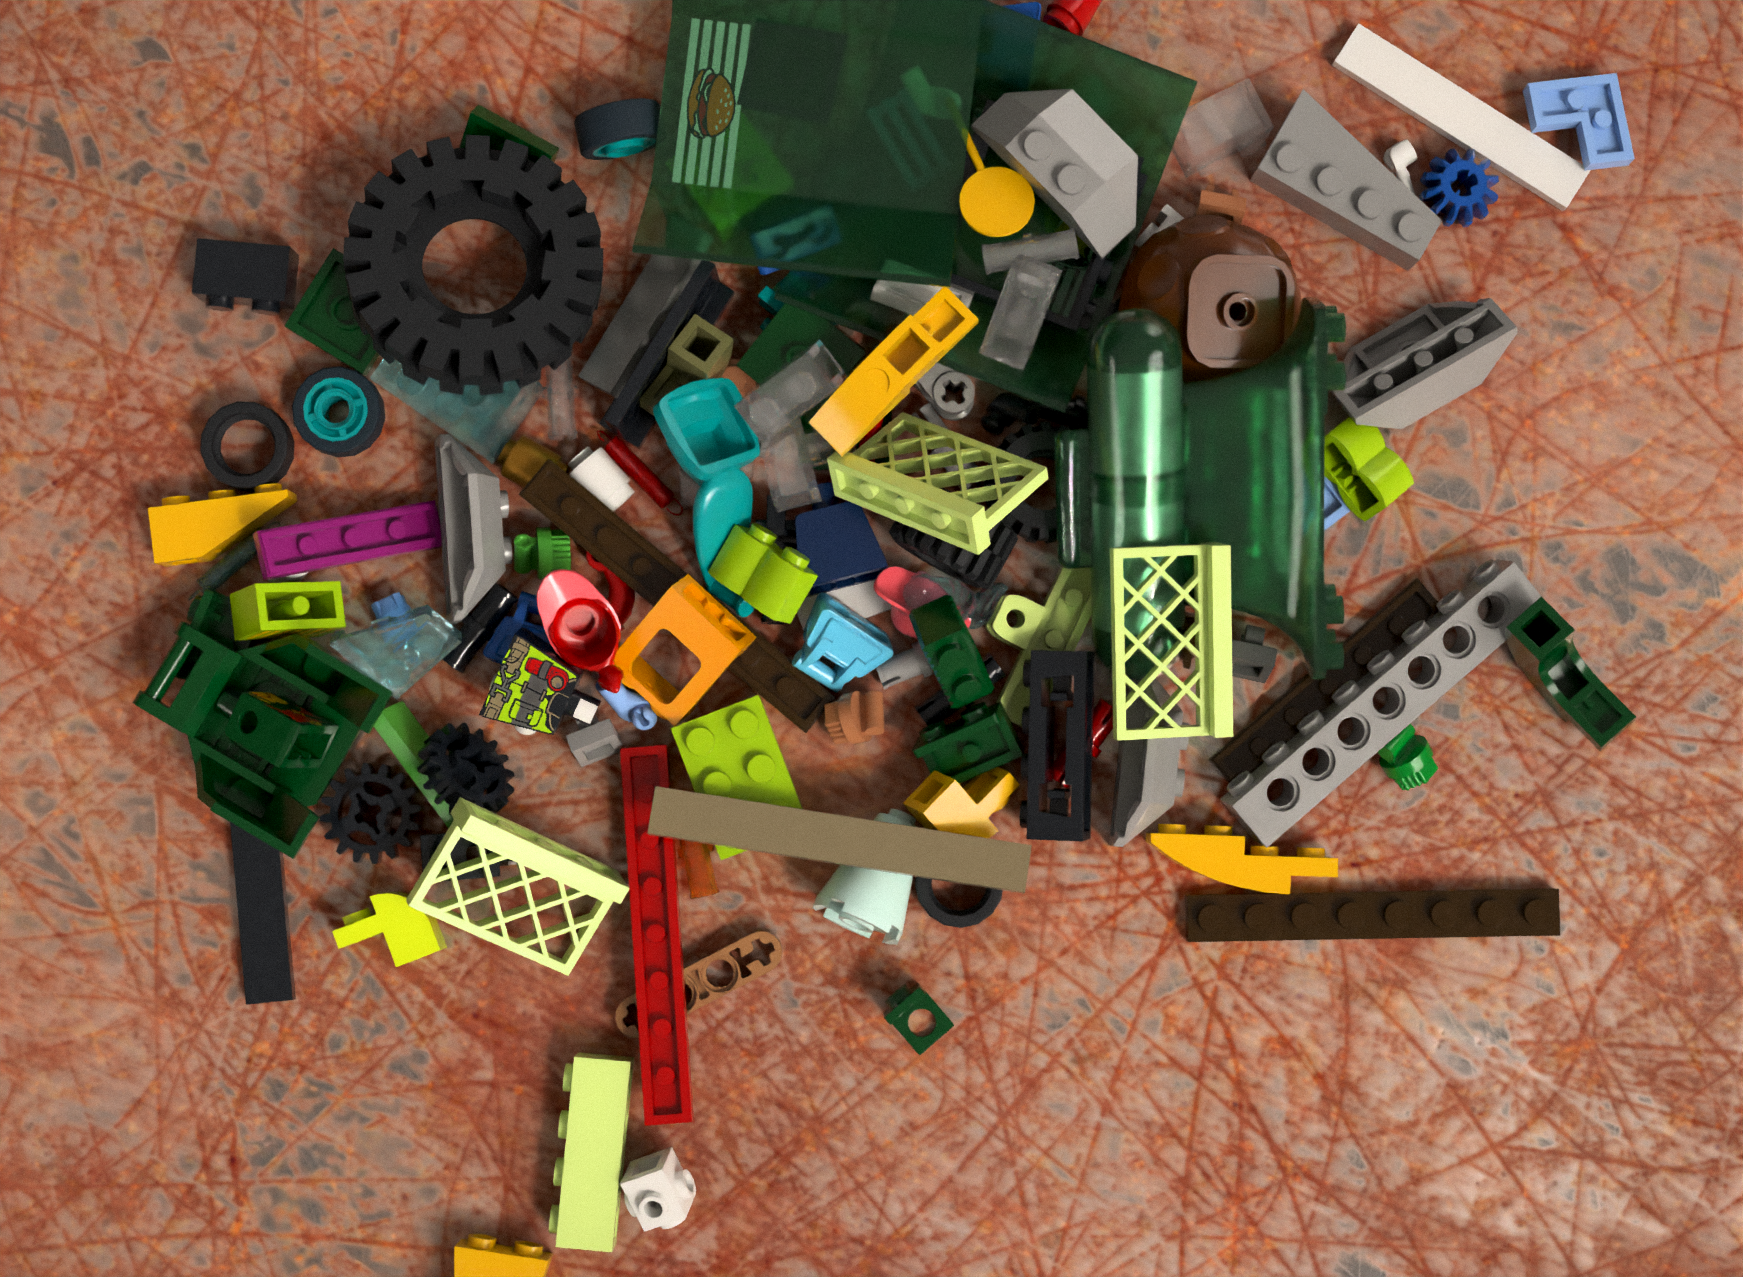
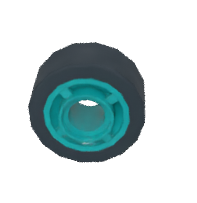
(618, 128)
(320, 393)

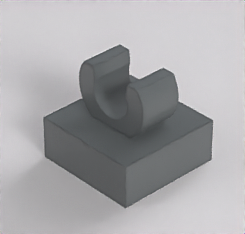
(1250, 657)

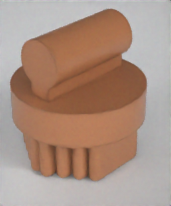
(855, 717)

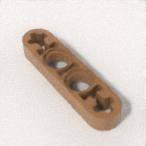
(702, 989)

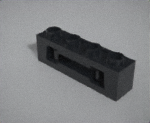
(1038, 763)

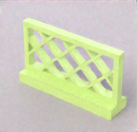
(918, 500)
(1211, 649)
(527, 849)

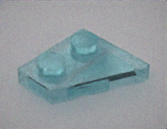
(400, 647)

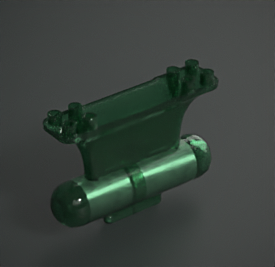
(1223, 469)

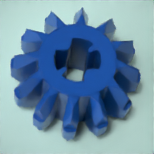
(1464, 170)

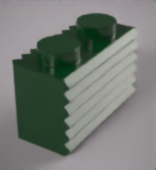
(951, 651)

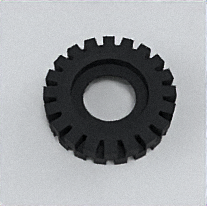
(463, 184)

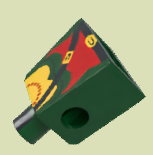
(276, 728)

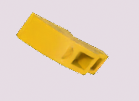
(892, 370)
(1222, 858)

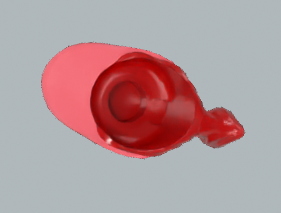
(581, 625)

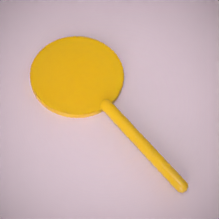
(995, 198)

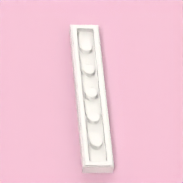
(1461, 117)

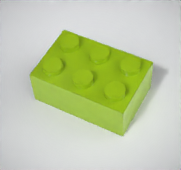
(736, 758)

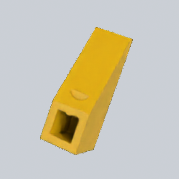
(205, 529)

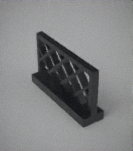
(701, 296)

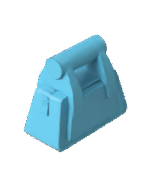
(844, 639)

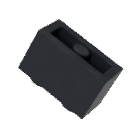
(245, 275)

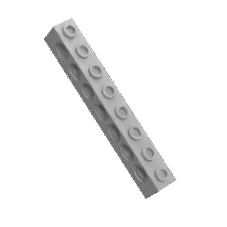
(1372, 728)

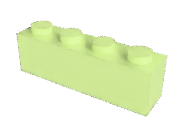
(593, 1151)

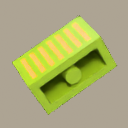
(287, 609)

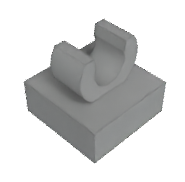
(594, 741)

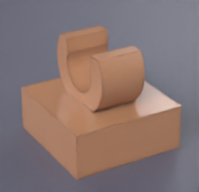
(1227, 206)

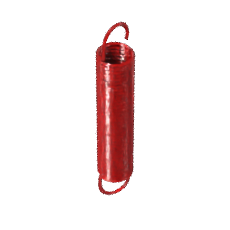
(639, 472)

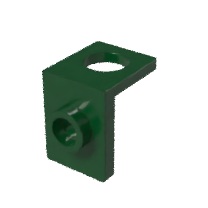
(903, 1004)

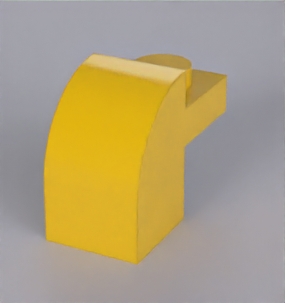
(948, 807)

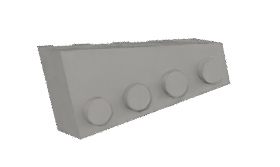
(1344, 185)

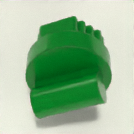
(1408, 759)

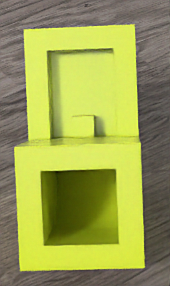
(406, 930)

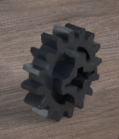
(466, 769)
(360, 795)

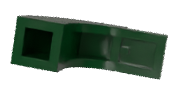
(1547, 656)

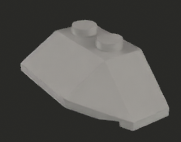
(1068, 161)
(1423, 362)
(470, 527)
(1146, 770)

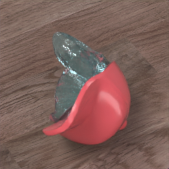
(911, 590)

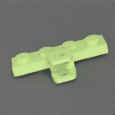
(1049, 626)

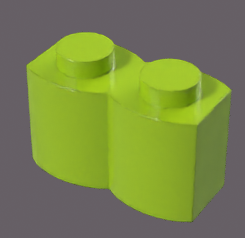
(1364, 468)
(764, 573)

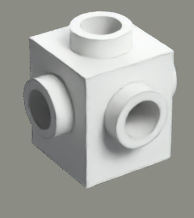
(658, 1190)

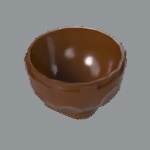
(1196, 275)

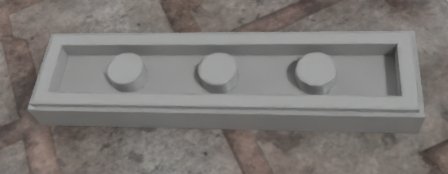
(637, 322)

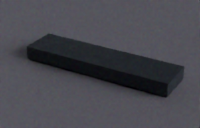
(262, 919)

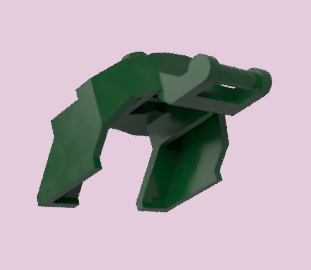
(229, 777)

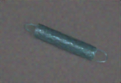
(229, 564)

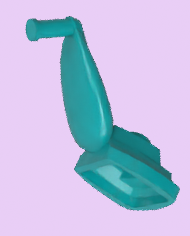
(712, 447)

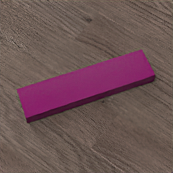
(348, 539)

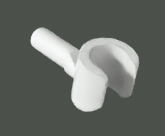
(1398, 158)

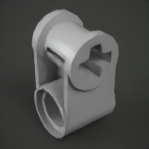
(934, 386)

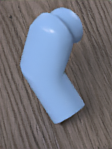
(630, 707)

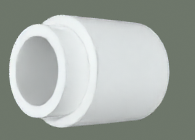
(601, 477)

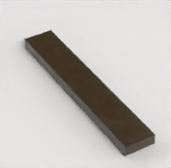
(1307, 695)

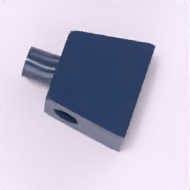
(838, 543)

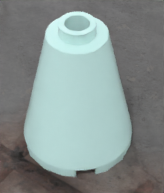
(869, 898)

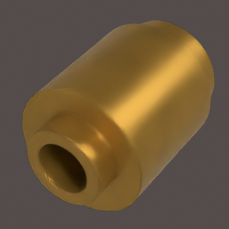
(524, 458)

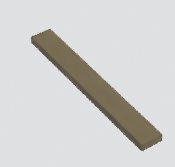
(839, 839)

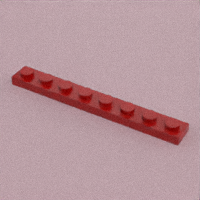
(656, 943)

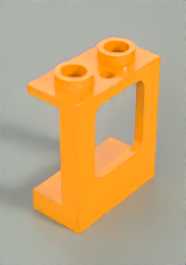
(703, 628)

